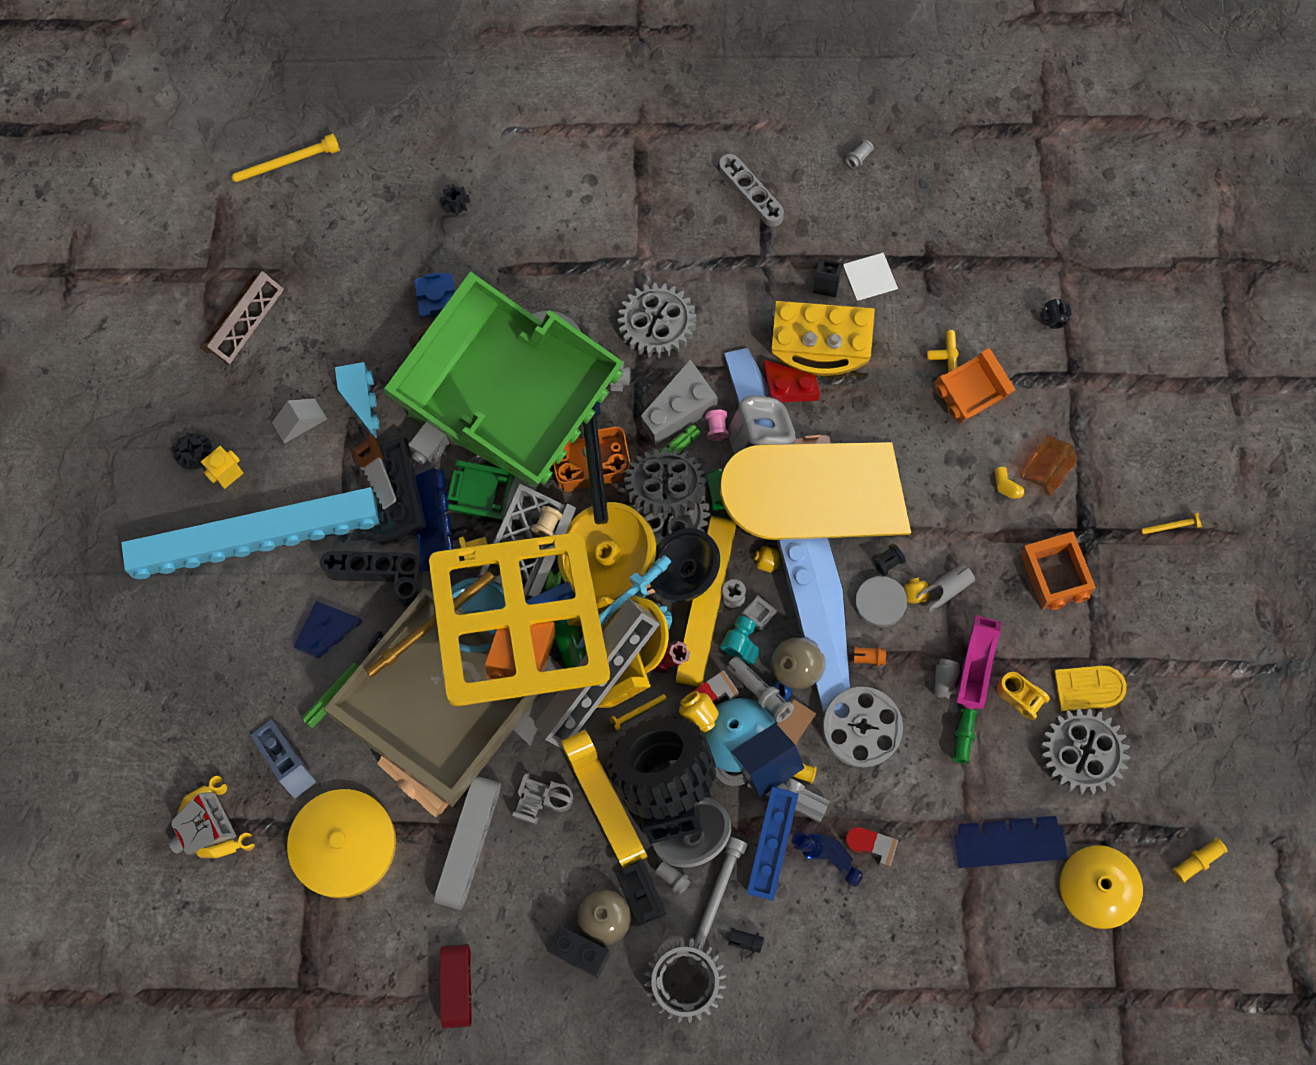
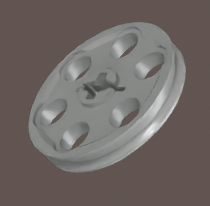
(871, 717)

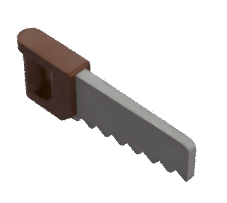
(375, 470)

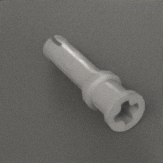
(766, 695)

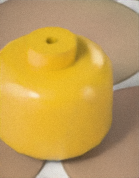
(767, 558)
(914, 588)

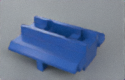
(433, 293)

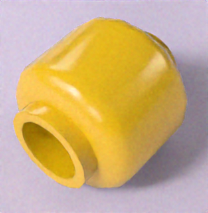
(699, 709)

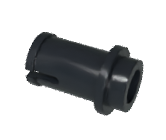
(746, 940)

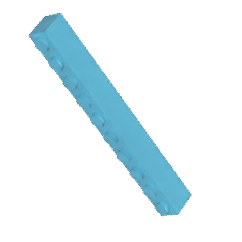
(250, 533)

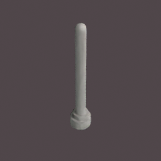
(733, 849)

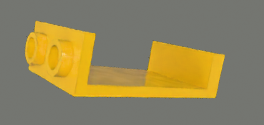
(632, 679)

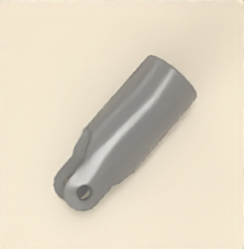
(950, 585)

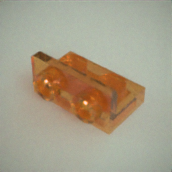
(1049, 464)

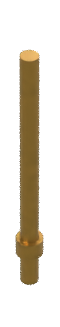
(390, 656)

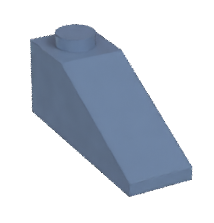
(282, 759)

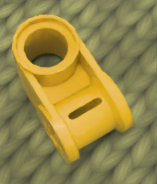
(1023, 696)

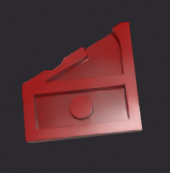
(790, 384)

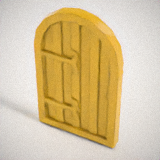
(1089, 688)

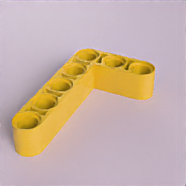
(603, 799)

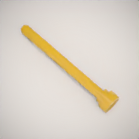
(328, 145)

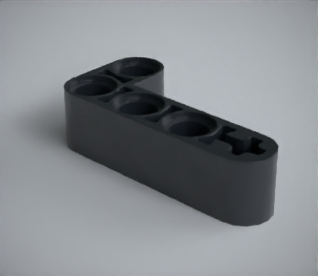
(370, 570)

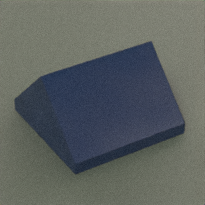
(768, 759)

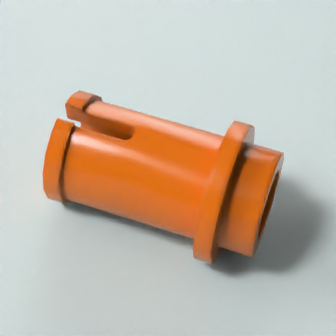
(872, 656)

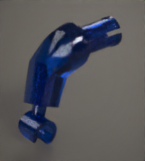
(826, 848)

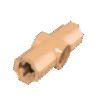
(413, 789)

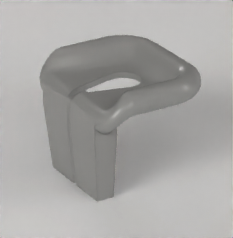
(745, 433)

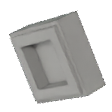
(759, 612)

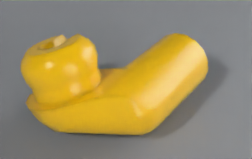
(1006, 486)

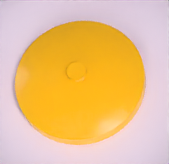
(613, 549)
(341, 843)

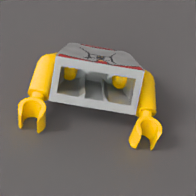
(203, 825)

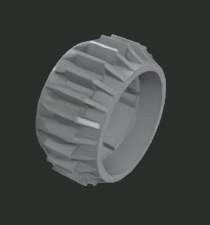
(675, 1007)

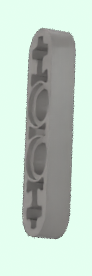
(752, 189)

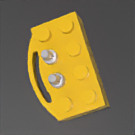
(822, 335)

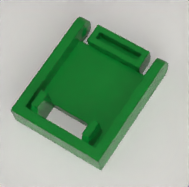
(477, 489)

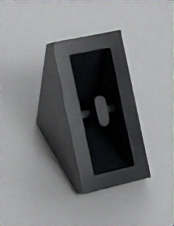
(827, 278)

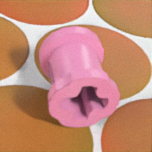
(717, 425)

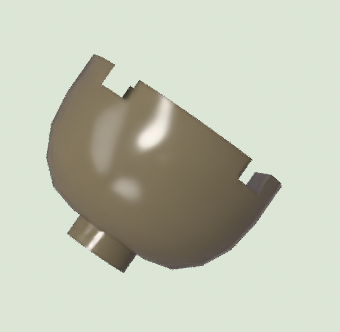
(798, 663)
(603, 917)

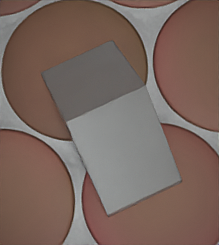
(297, 418)

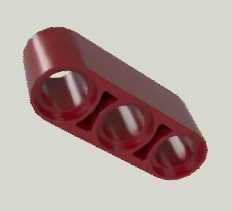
(455, 986)

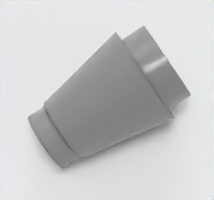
(946, 676)

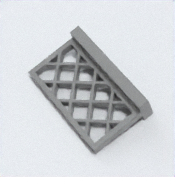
(542, 565)

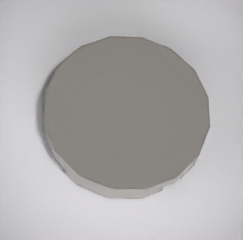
(881, 601)

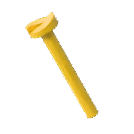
(1194, 520)
(637, 711)

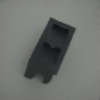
(641, 893)

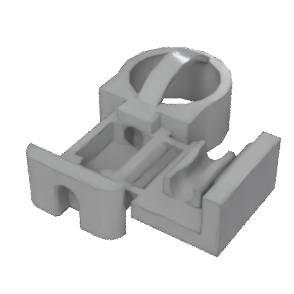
(535, 794)

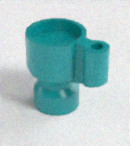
(737, 641)

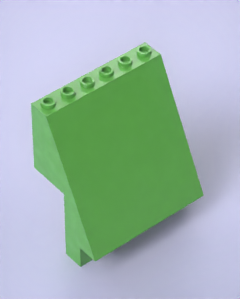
(504, 380)

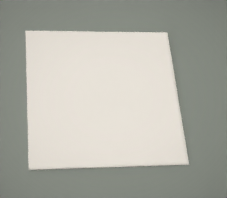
(870, 276)

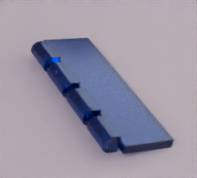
(438, 525)
(1015, 846)

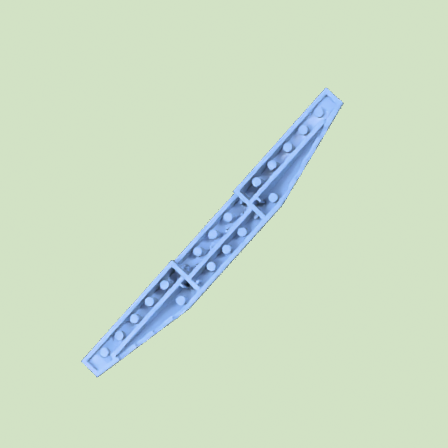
(807, 565)

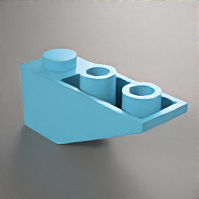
(355, 390)

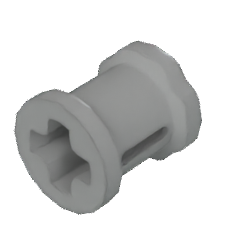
(730, 587)

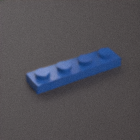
(773, 843)

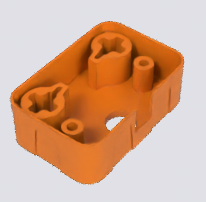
(613, 452)

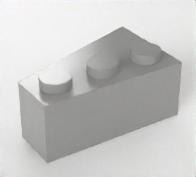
(679, 405)

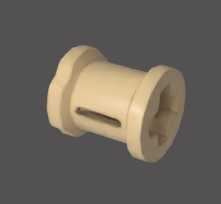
(546, 521)

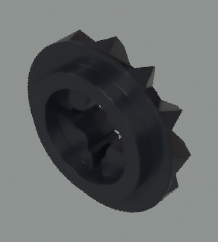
(184, 458)

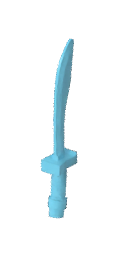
(638, 588)

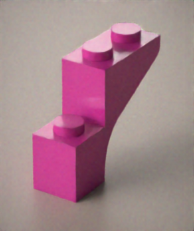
(978, 662)

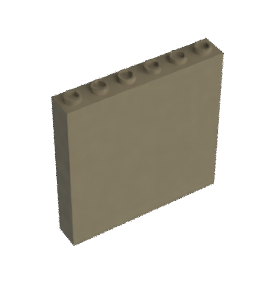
(410, 717)

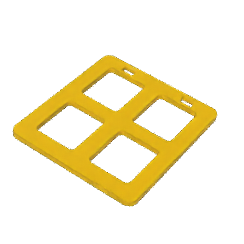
(517, 618)

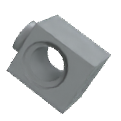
(428, 445)

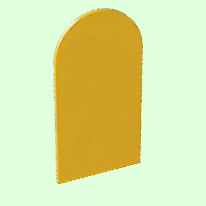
(815, 491)

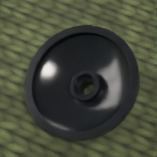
(687, 551)

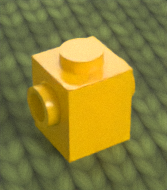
(222, 467)

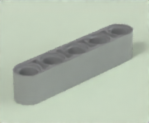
(467, 843)

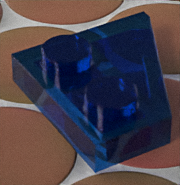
(323, 629)

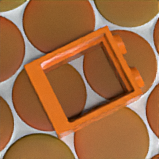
(1048, 547)

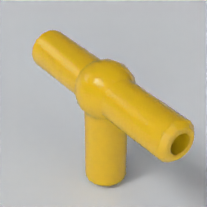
(950, 353)

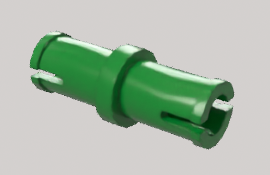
(964, 736)

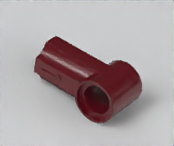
(674, 656)

